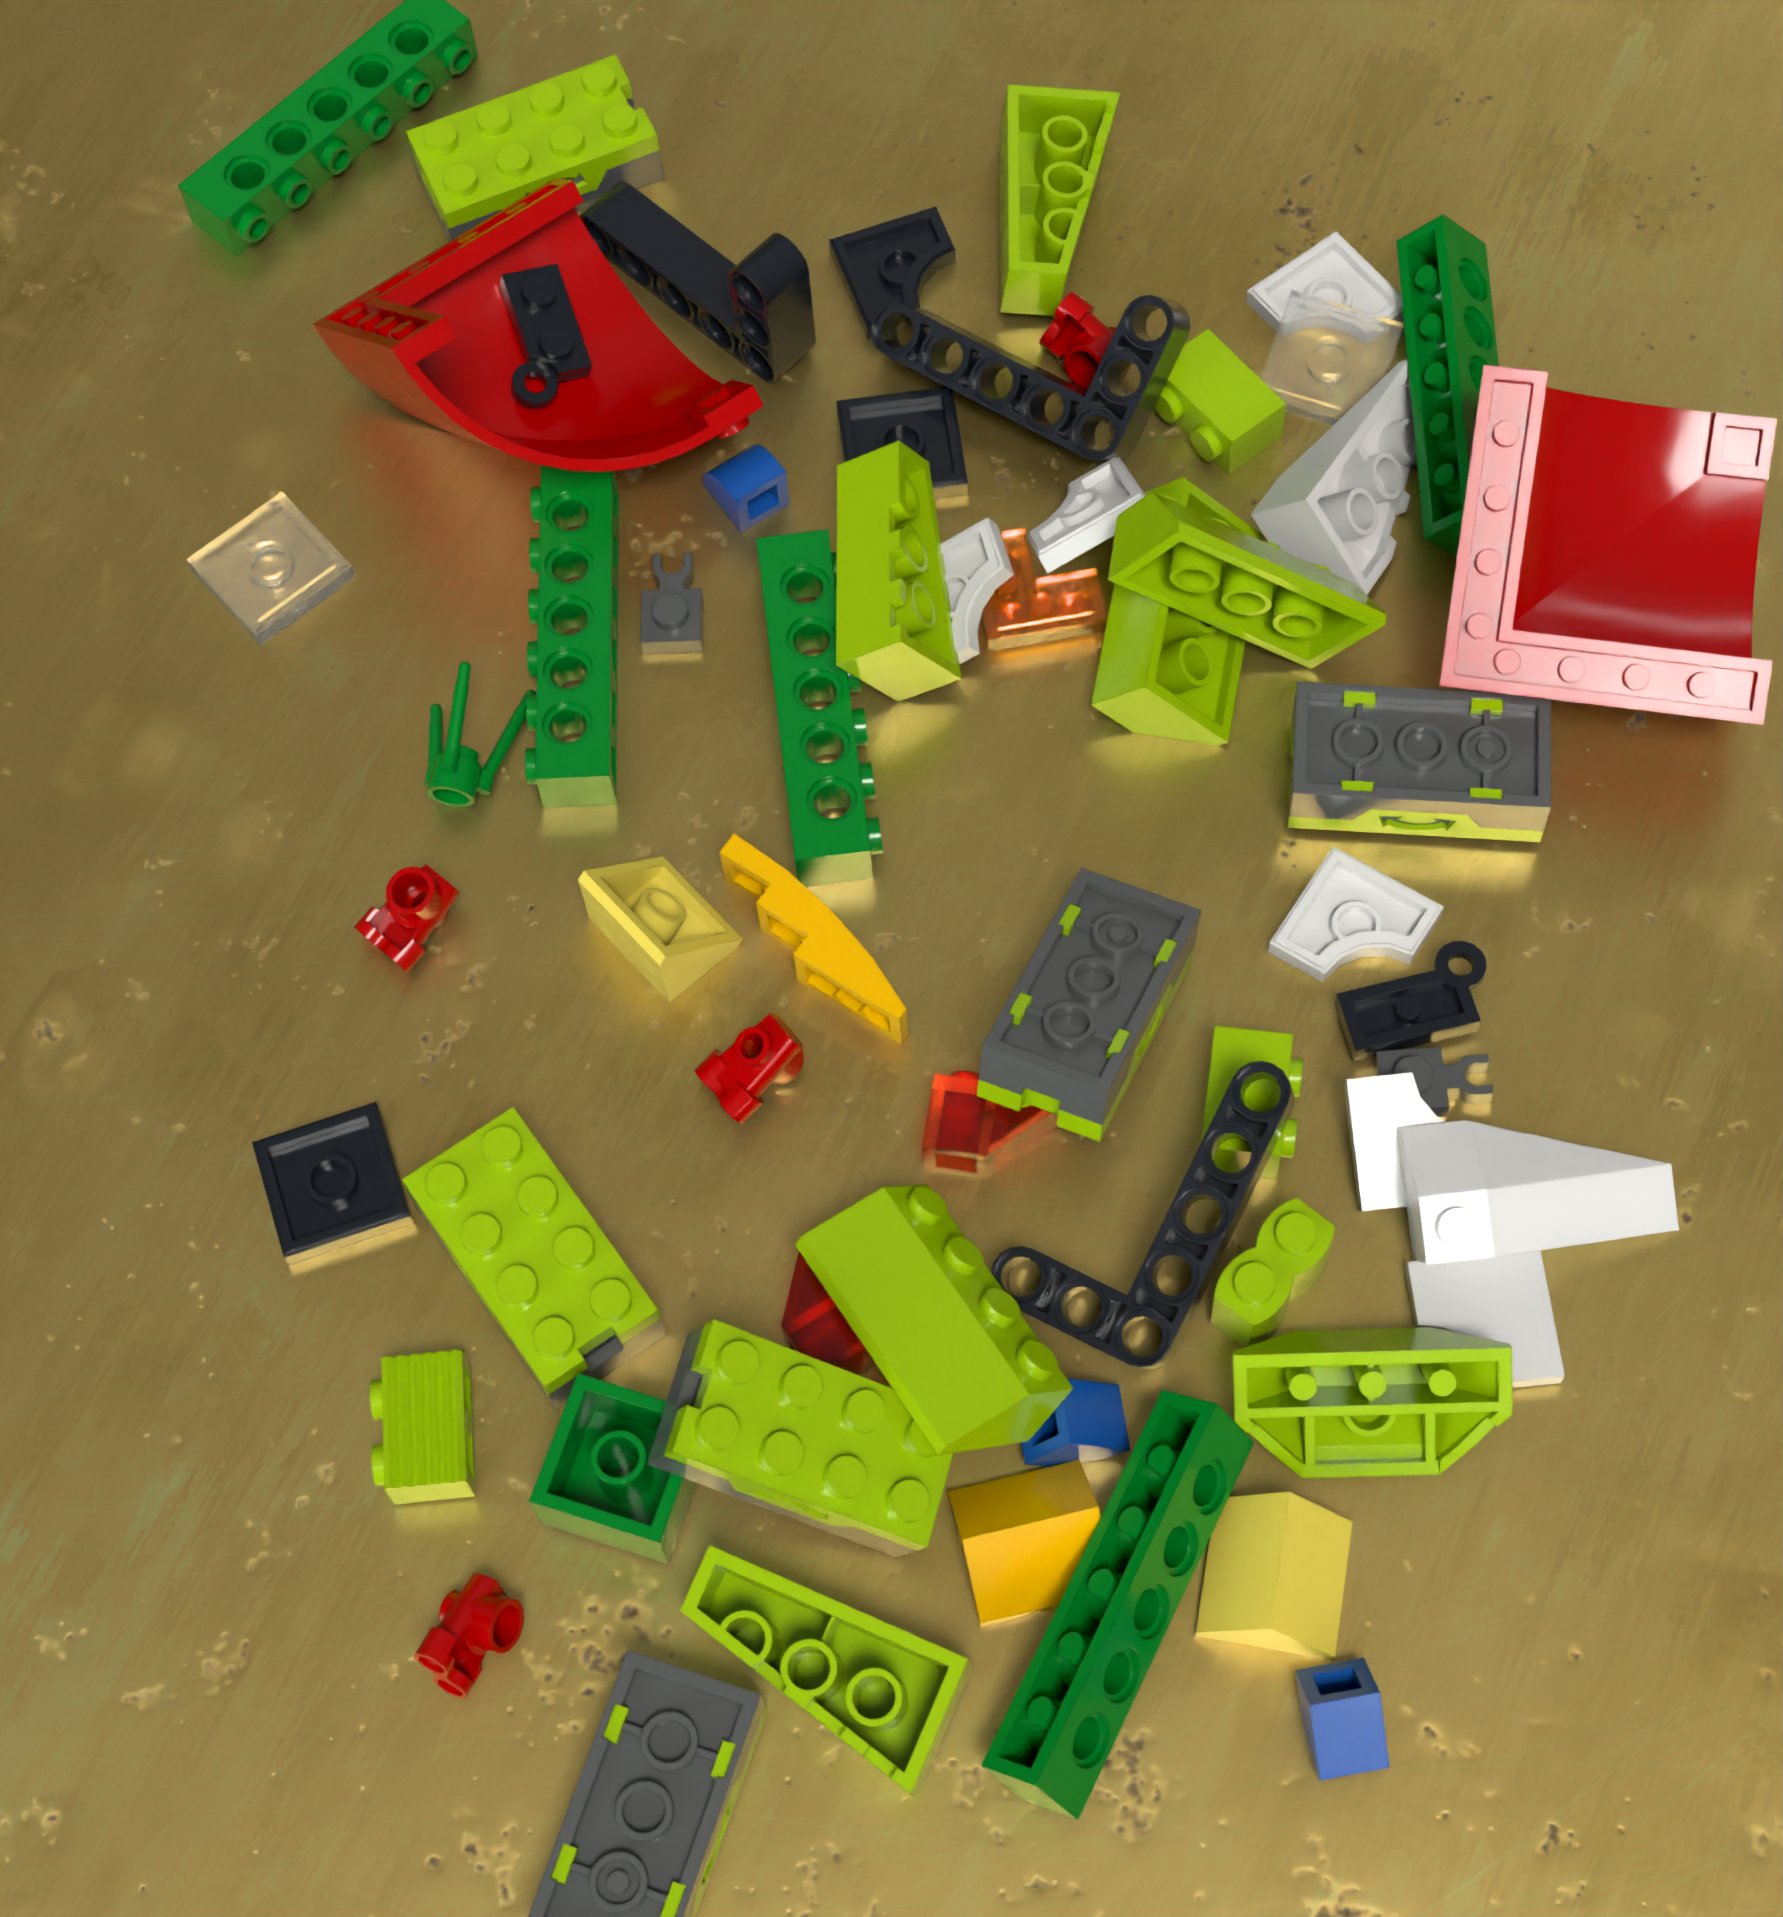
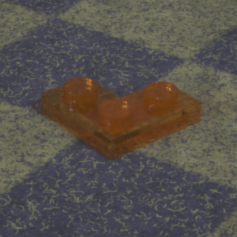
(1041, 608)

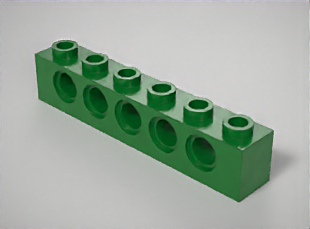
(328, 122)
(1446, 345)
(586, 768)
(823, 847)
(1118, 1604)

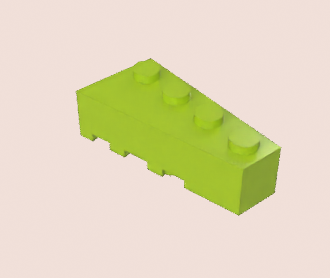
(1047, 177)
(891, 576)
(848, 1670)

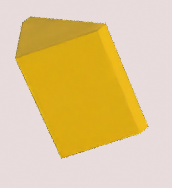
(1024, 1538)

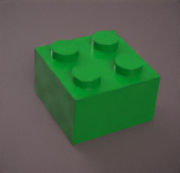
(600, 1476)

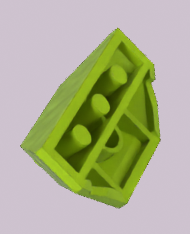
(1371, 1398)

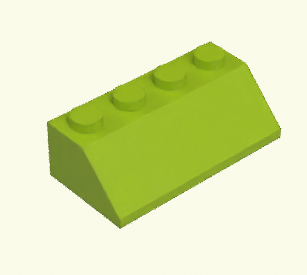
(1238, 582)
(1164, 668)
(935, 1320)

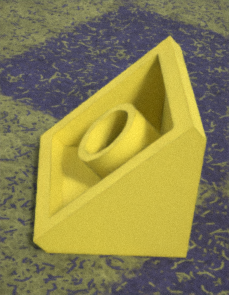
(657, 922)
(1276, 1575)

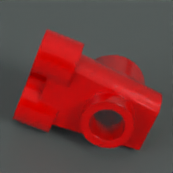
(1078, 338)
(414, 907)
(749, 1066)
(470, 1625)

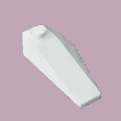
(1348, 487)
(1515, 1192)

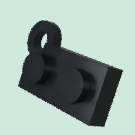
(545, 333)
(1413, 1007)

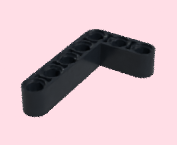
(748, 309)
(1034, 385)
(1173, 1240)

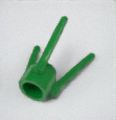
(454, 771)

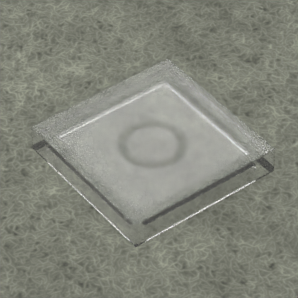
(1328, 356)
(271, 568)

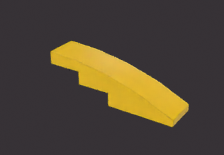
(825, 950)

